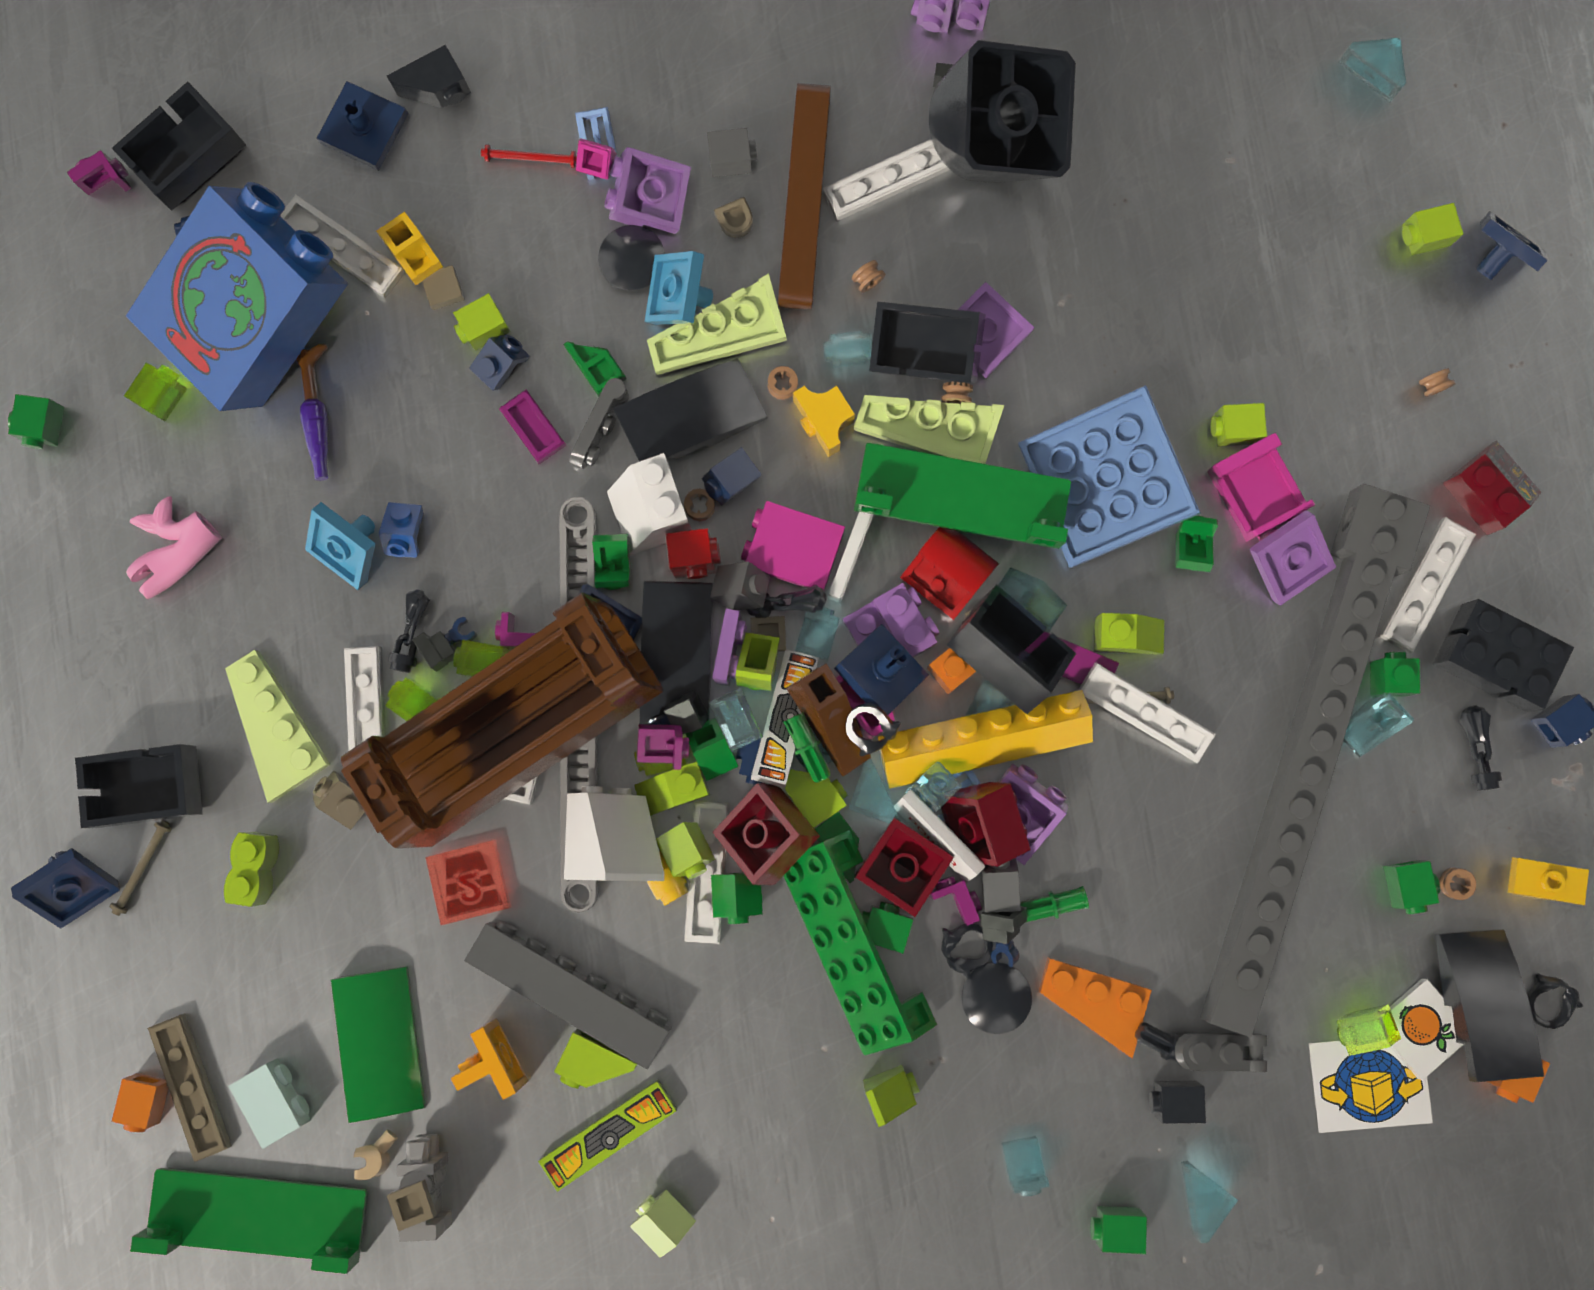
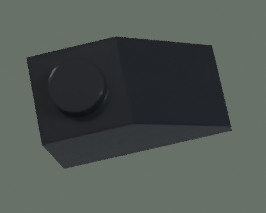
(431, 80)

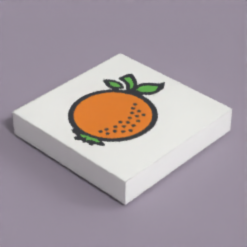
(1424, 1029)

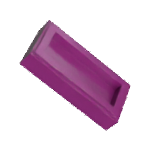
(532, 426)

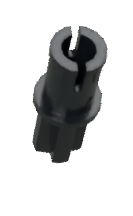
(1157, 1040)

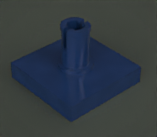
(362, 125)
(1509, 244)
(881, 670)
(65, 888)

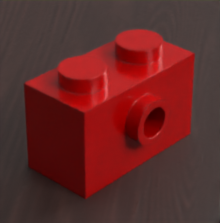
(692, 553)

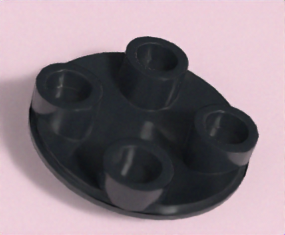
(628, 257)
(996, 998)

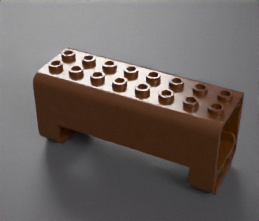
(501, 726)

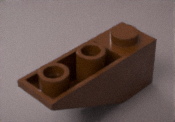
(826, 711)

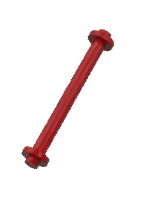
(489, 153)

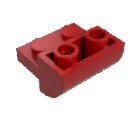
(949, 570)

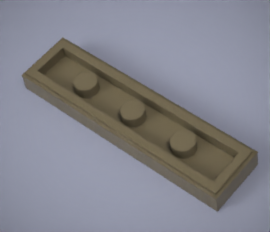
(189, 1087)

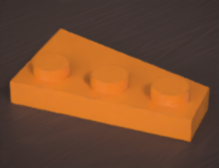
(1098, 1001)

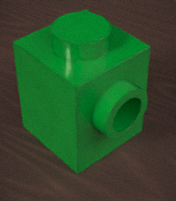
(35, 421)
(1395, 675)
(714, 755)
(1412, 885)
(735, 897)
(888, 926)
(1119, 1229)

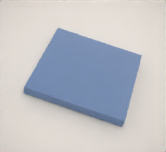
(1119, 474)

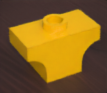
(409, 248)
(824, 416)
(1548, 881)

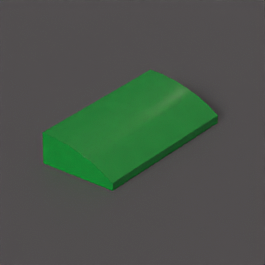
(378, 1044)

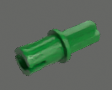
(807, 747)
(1056, 904)

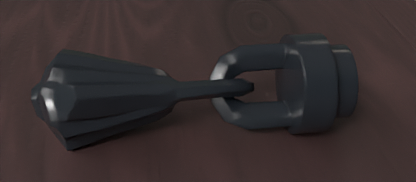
(807, 600)
(415, 606)
(1476, 726)

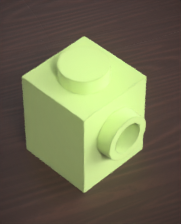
(662, 1222)

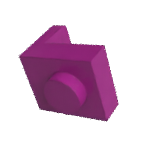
(97, 171)
(505, 632)
(662, 744)
(966, 901)

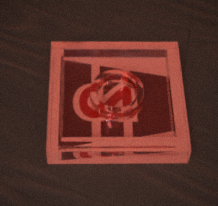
(468, 882)

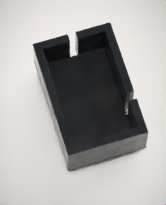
(181, 156)
(927, 342)
(995, 645)
(1503, 655)
(139, 786)

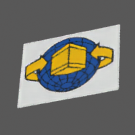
(1365, 1089)

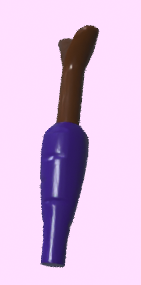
(314, 412)

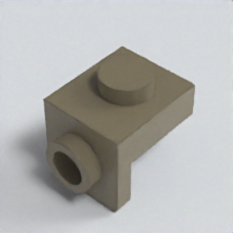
(337, 800)

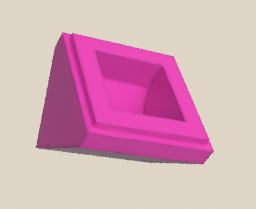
(594, 158)

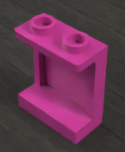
(1258, 488)
(793, 545)

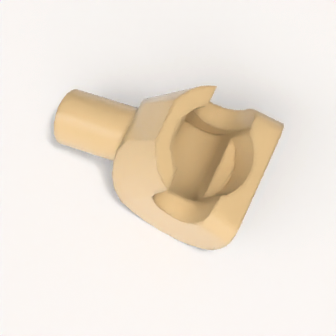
(376, 1156)

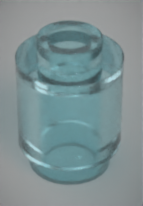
(848, 349)

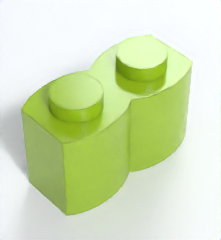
(251, 875)

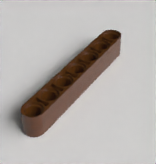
(804, 196)

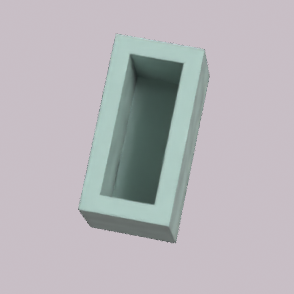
(270, 1102)

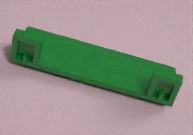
(963, 495)
(849, 951)
(255, 1218)

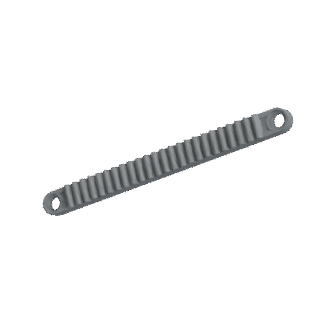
(581, 766)

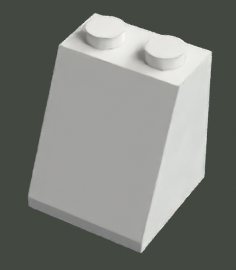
(648, 504)
(610, 837)

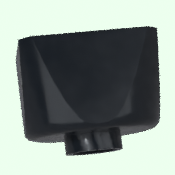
(1005, 113)

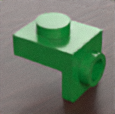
(1195, 543)
(611, 561)

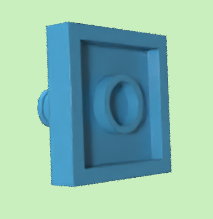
(676, 289)
(341, 545)

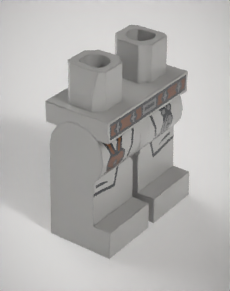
(426, 1163)

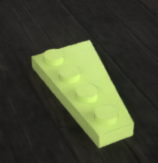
(731, 327)
(931, 426)
(275, 732)

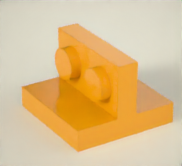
(493, 1058)

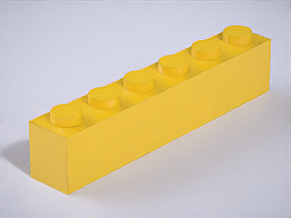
(988, 738)

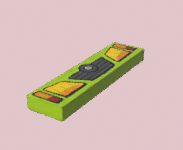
(607, 1135)

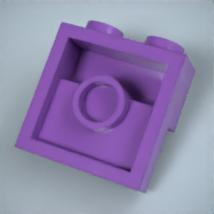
(938, 14)
(647, 190)
(899, 615)
(1039, 807)

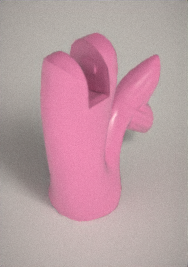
(170, 563)

